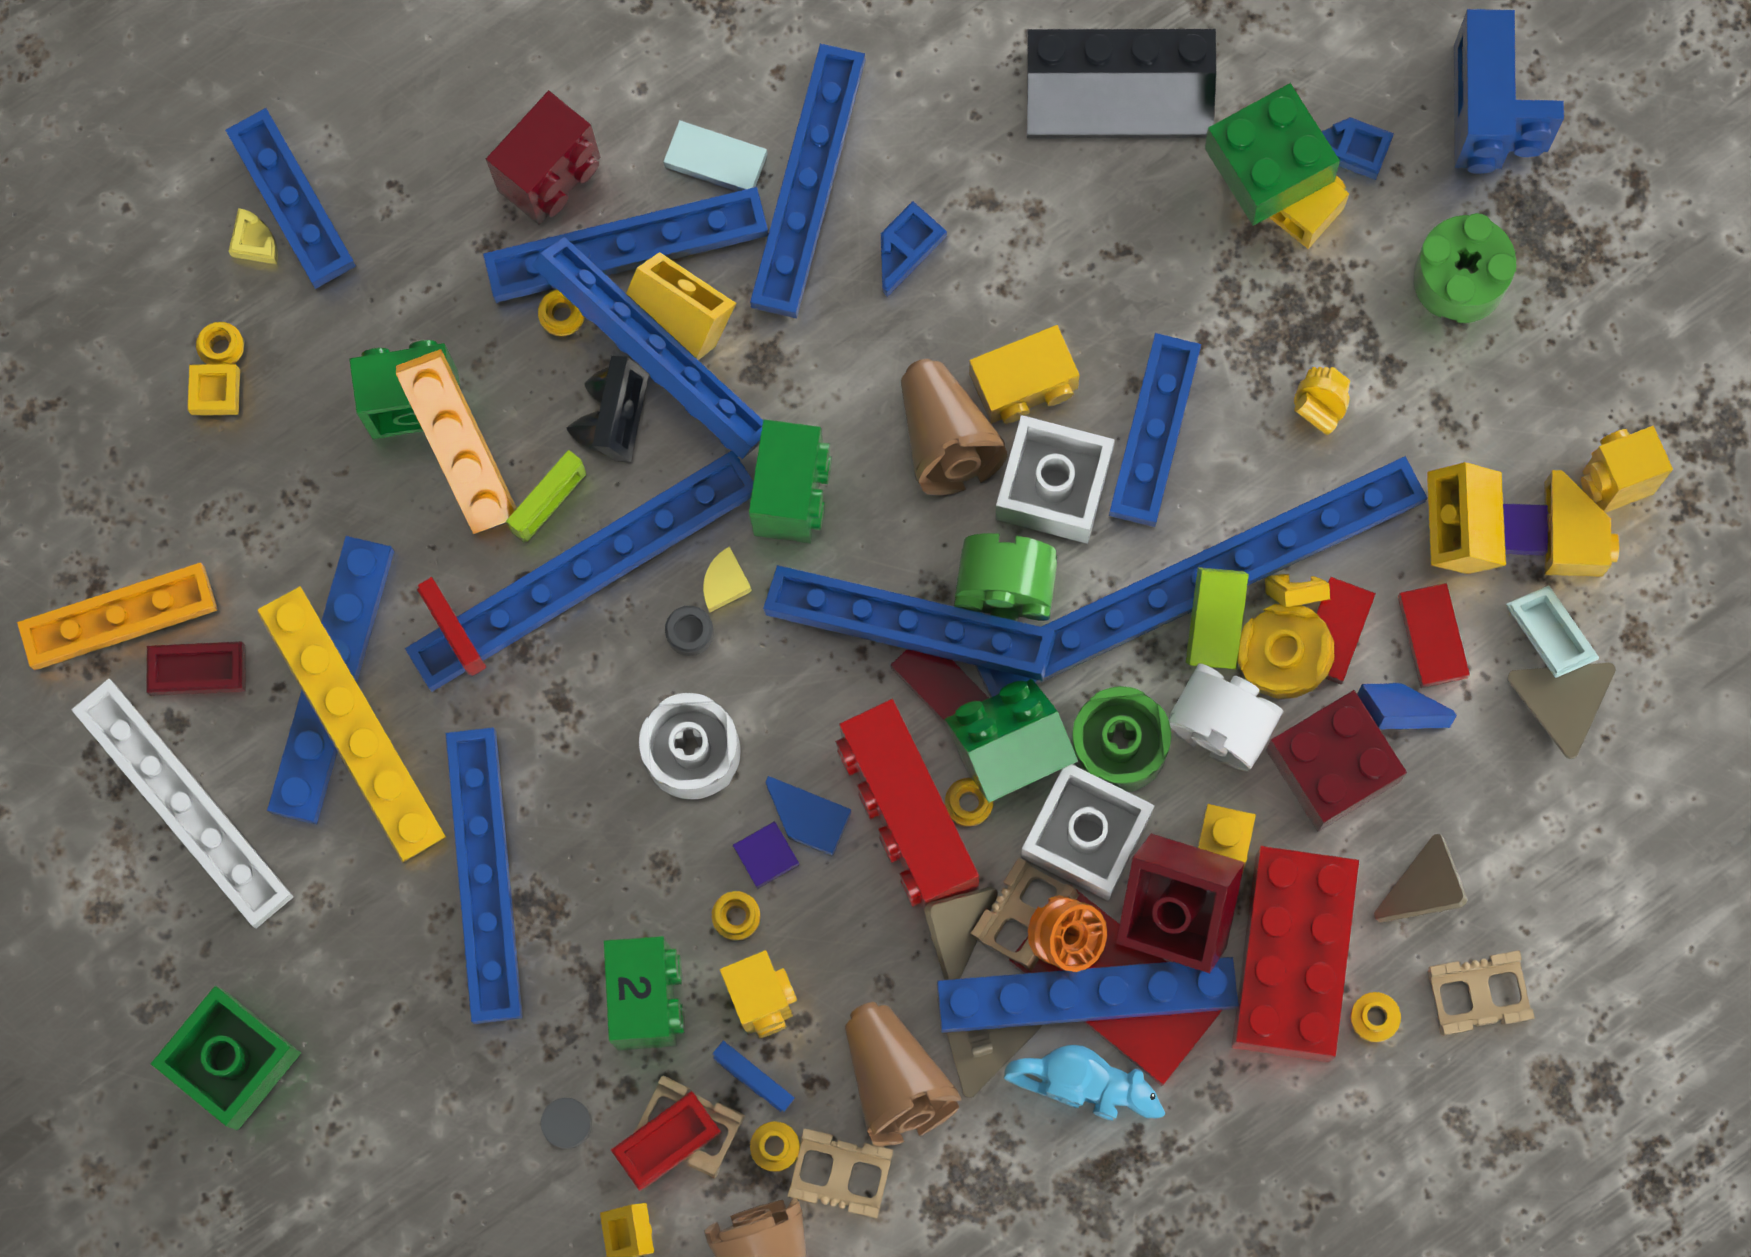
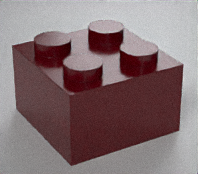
(544, 158)
(1336, 760)
(1180, 902)

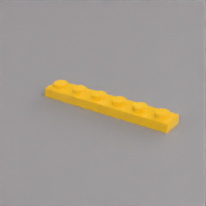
(351, 724)

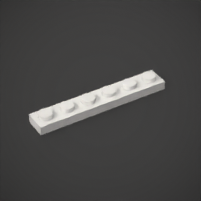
(182, 803)

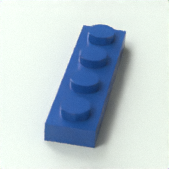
(290, 198)
(1155, 430)

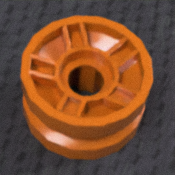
(1071, 949)

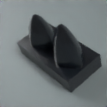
(621, 396)

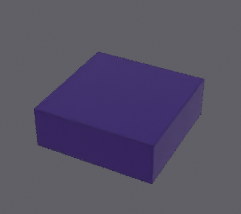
(1526, 529)
(766, 855)

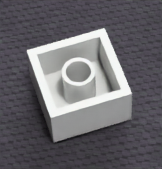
(1054, 479)
(1087, 831)

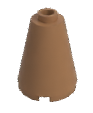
(947, 431)
(895, 1077)
(761, 1232)

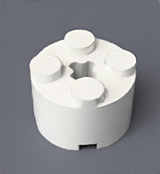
(1224, 717)
(668, 730)

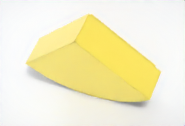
(252, 239)
(724, 581)

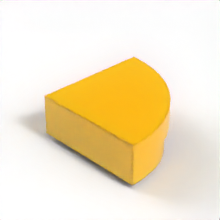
(1296, 593)

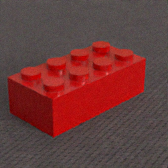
(908, 805)
(1295, 954)

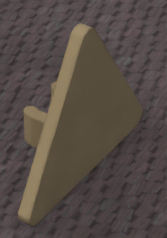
(1564, 703)
(1426, 886)
(951, 927)
(984, 1052)

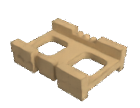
(1013, 908)
(1476, 977)
(720, 1113)
(844, 1158)

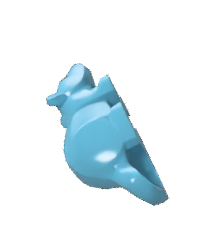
(1080, 1075)

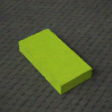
(546, 496)
(1217, 618)

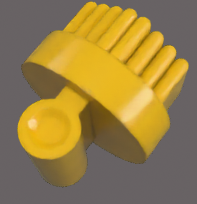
(1323, 398)

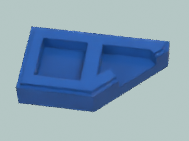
(1359, 146)
(907, 244)
(1403, 708)
(808, 816)
(752, 1077)

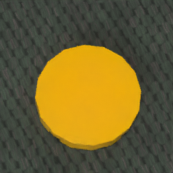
(1286, 651)

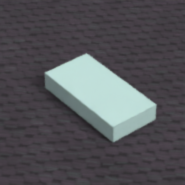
(715, 157)

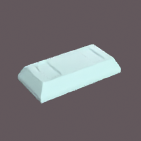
(1552, 631)

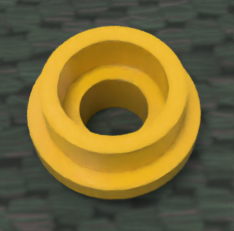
(547, 308)
(211, 335)
(956, 791)
(728, 902)
(1361, 1023)
(786, 1157)

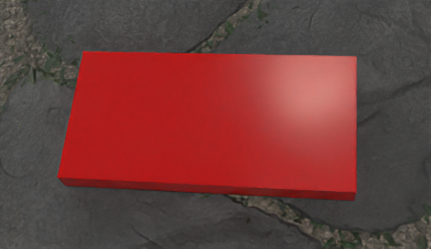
(1150, 1042)

